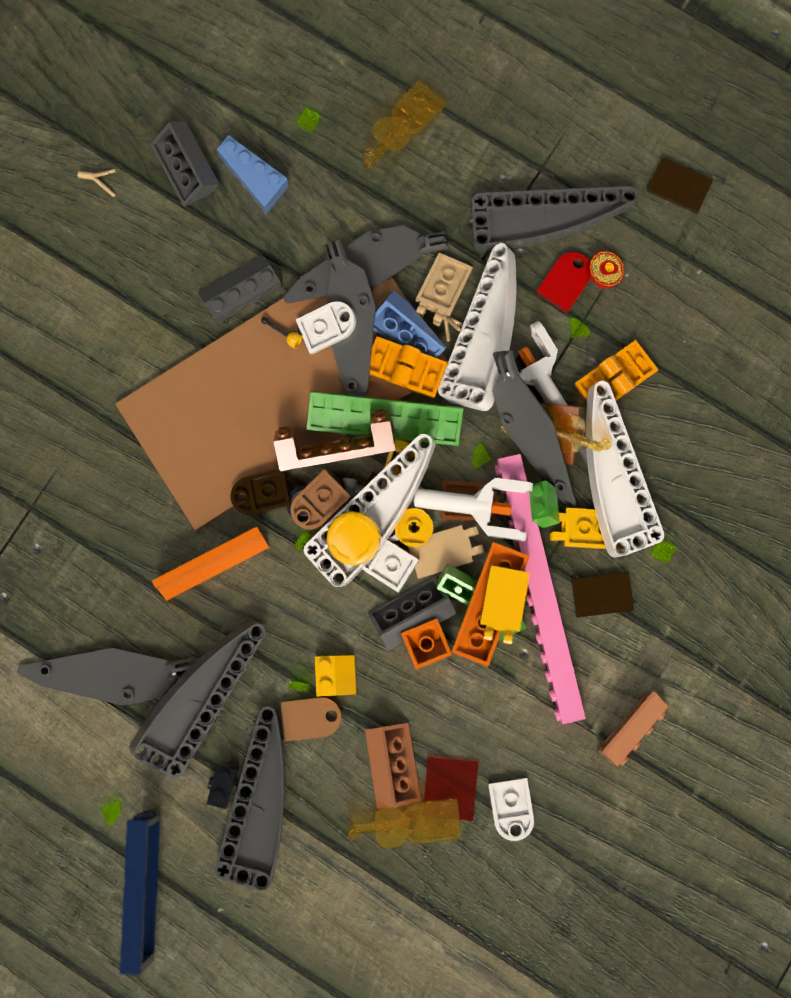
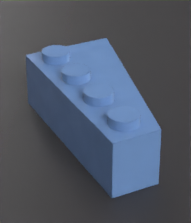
(254, 174)

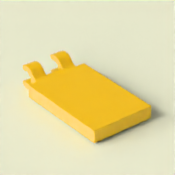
(580, 529)
(504, 602)

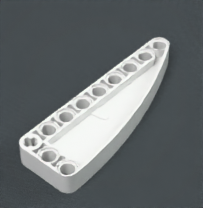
(484, 331)
(612, 492)
(385, 508)

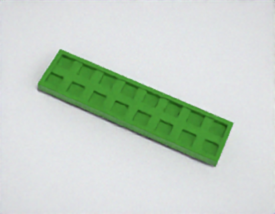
(408, 419)

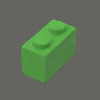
(544, 504)
(457, 584)

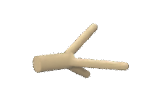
(93, 176)
(453, 322)

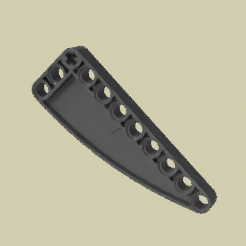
(545, 221)
(180, 709)
(263, 823)

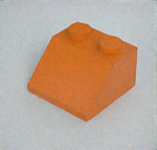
(426, 644)

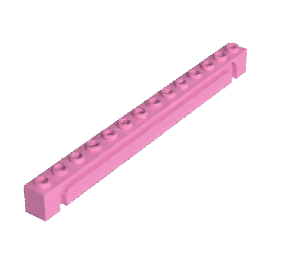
(542, 598)

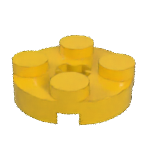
(422, 520)

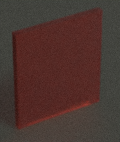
(452, 780)

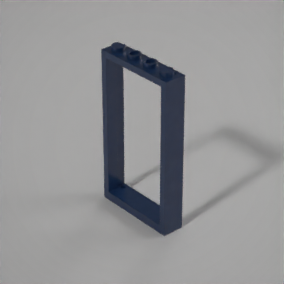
(140, 893)

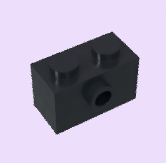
(221, 786)

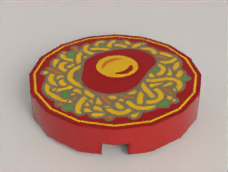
(605, 269)

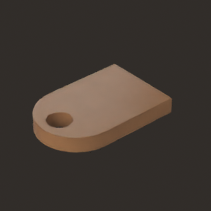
(320, 500)
(308, 718)

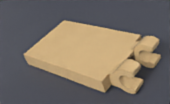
(442, 287)
(445, 548)

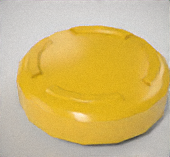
(353, 538)

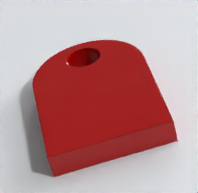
(565, 281)

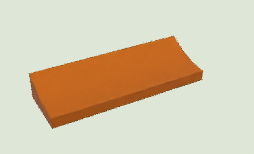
(211, 563)
(470, 639)

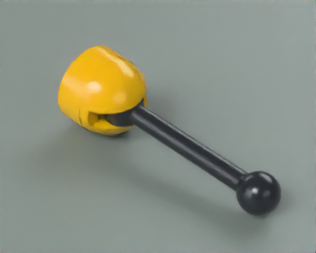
(293, 339)

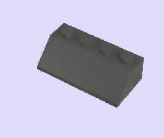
(184, 163)
(240, 289)
(409, 611)

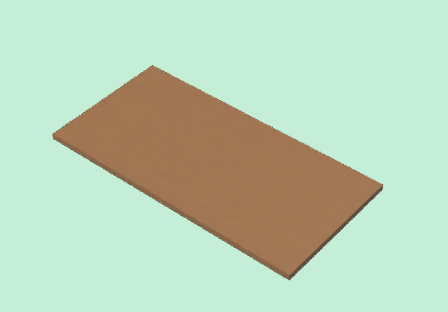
(221, 406)

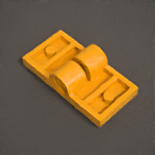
(406, 367)
(620, 371)

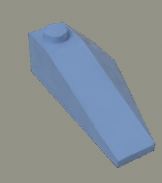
(401, 323)

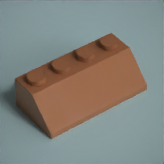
(633, 728)
(392, 765)

